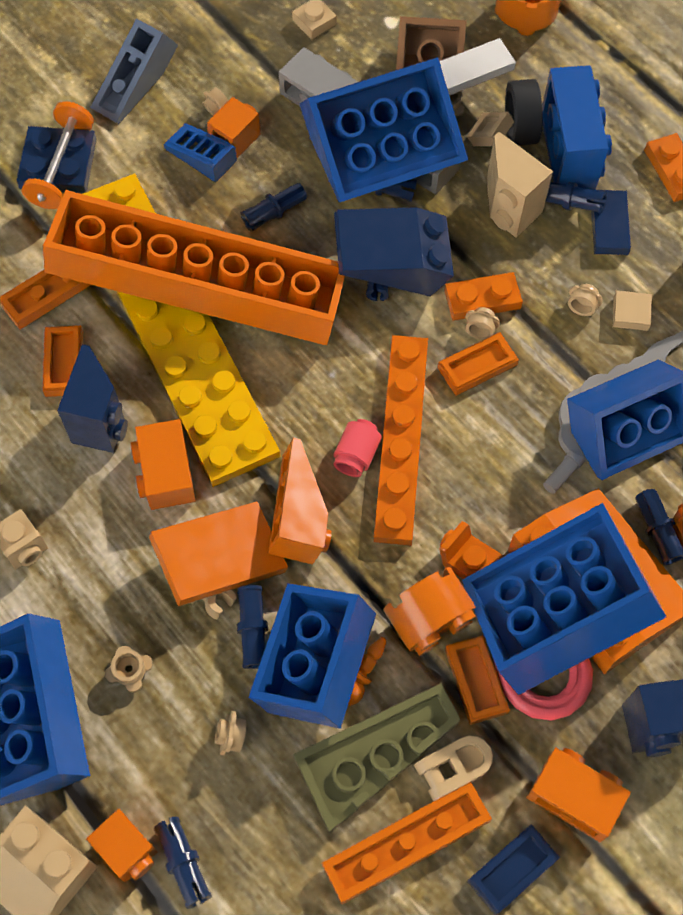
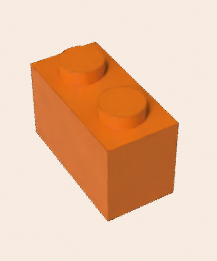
(164, 464)
(579, 793)

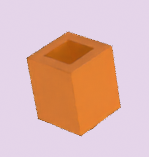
(236, 124)
(123, 847)

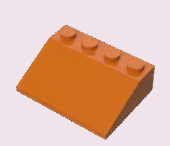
(661, 582)

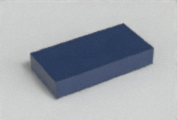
(611, 226)
(513, 869)

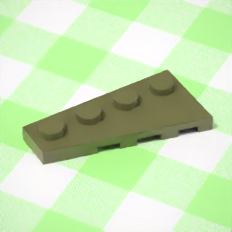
(366, 757)

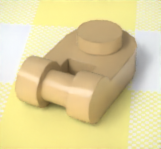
(468, 758)

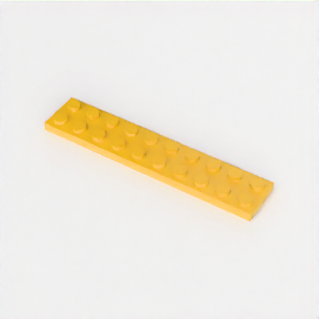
(196, 371)

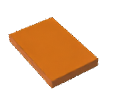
(216, 553)

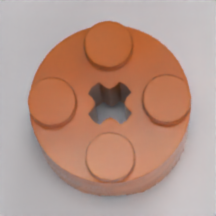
(527, 15)
(431, 610)

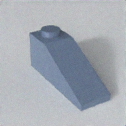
(134, 71)

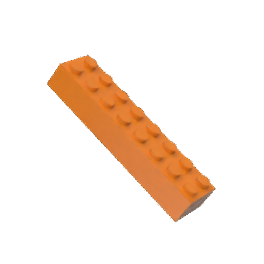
(193, 267)

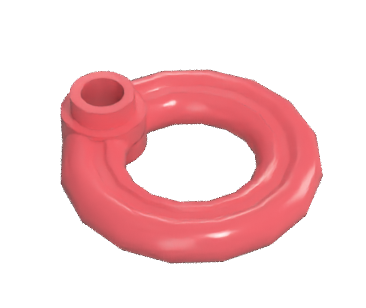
(553, 706)

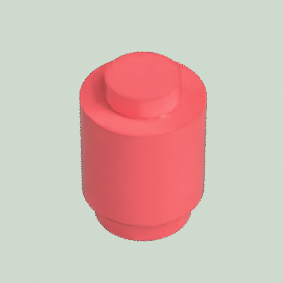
(356, 447)

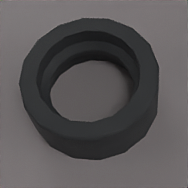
(525, 107)

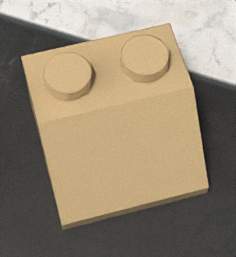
(515, 186)
(39, 867)

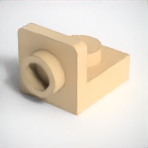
(20, 540)

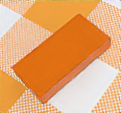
(60, 354)
(477, 363)
(477, 680)

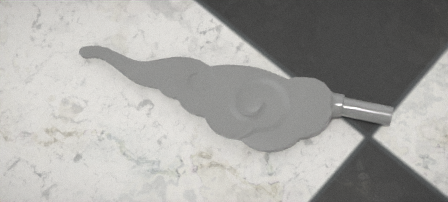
(574, 456)

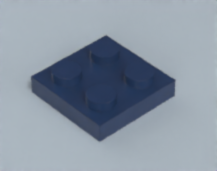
(74, 166)

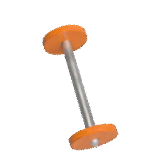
(43, 192)

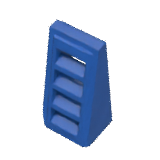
(212, 168)

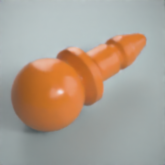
(368, 662)

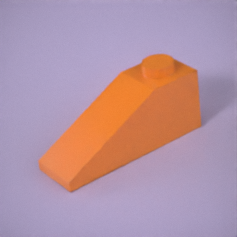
(299, 512)

